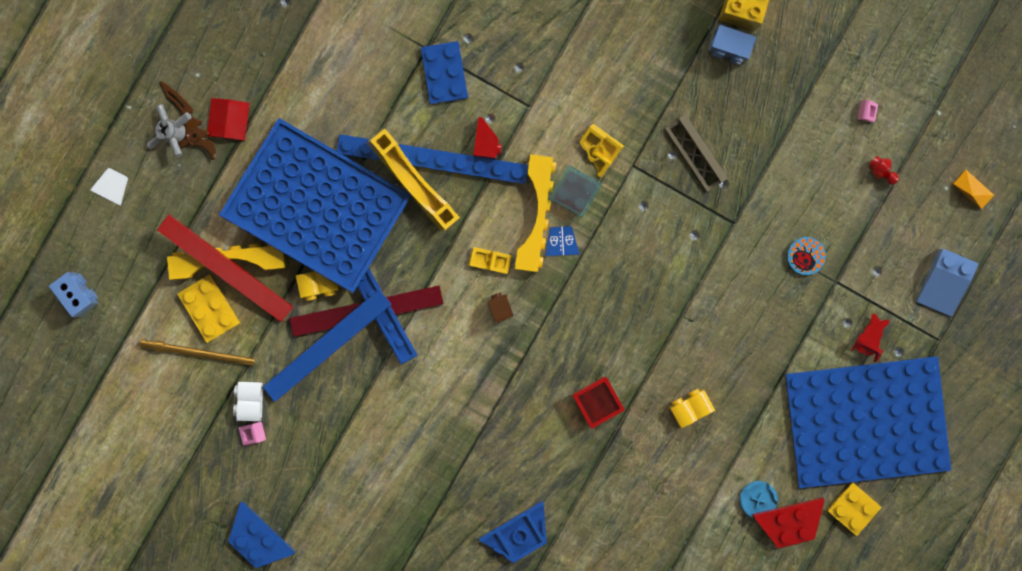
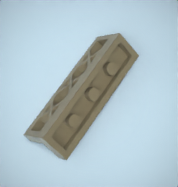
(701, 147)

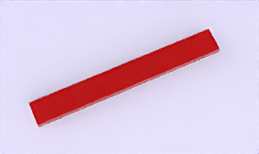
(224, 268)

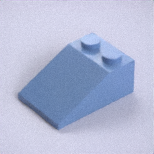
(946, 281)

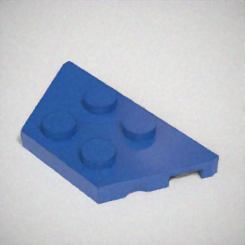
(519, 535)
(257, 539)

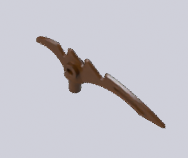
(194, 135)

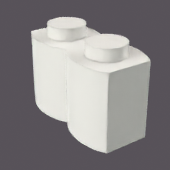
(249, 401)

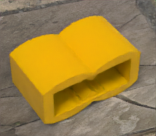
(314, 284)
(691, 408)

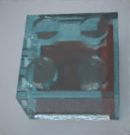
(575, 191)

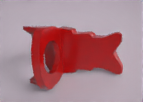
(868, 341)

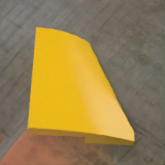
(601, 148)

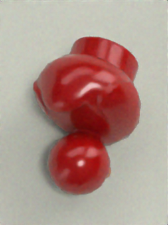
(881, 169)

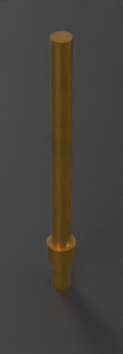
(161, 346)

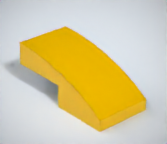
(489, 260)

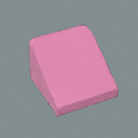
(252, 433)

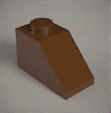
(500, 307)

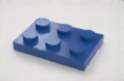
(444, 72)

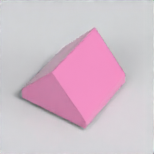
(867, 111)

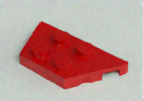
(792, 522)

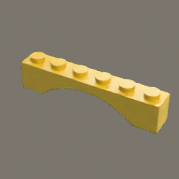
(394, 159)
(539, 172)
(267, 257)

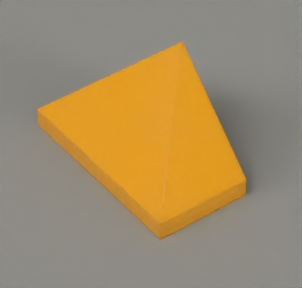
(973, 189)

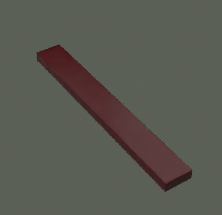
(400, 304)

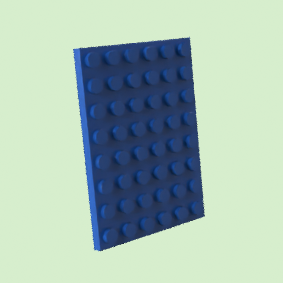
(315, 205)
(868, 422)

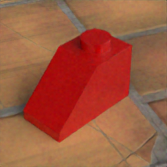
(486, 141)

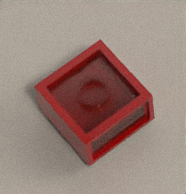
(598, 402)

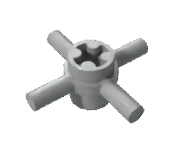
(169, 131)

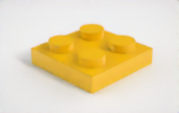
(854, 508)

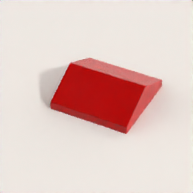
(228, 119)

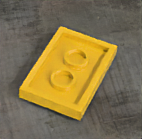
(208, 308)

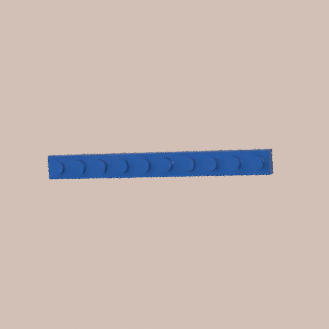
(441, 160)

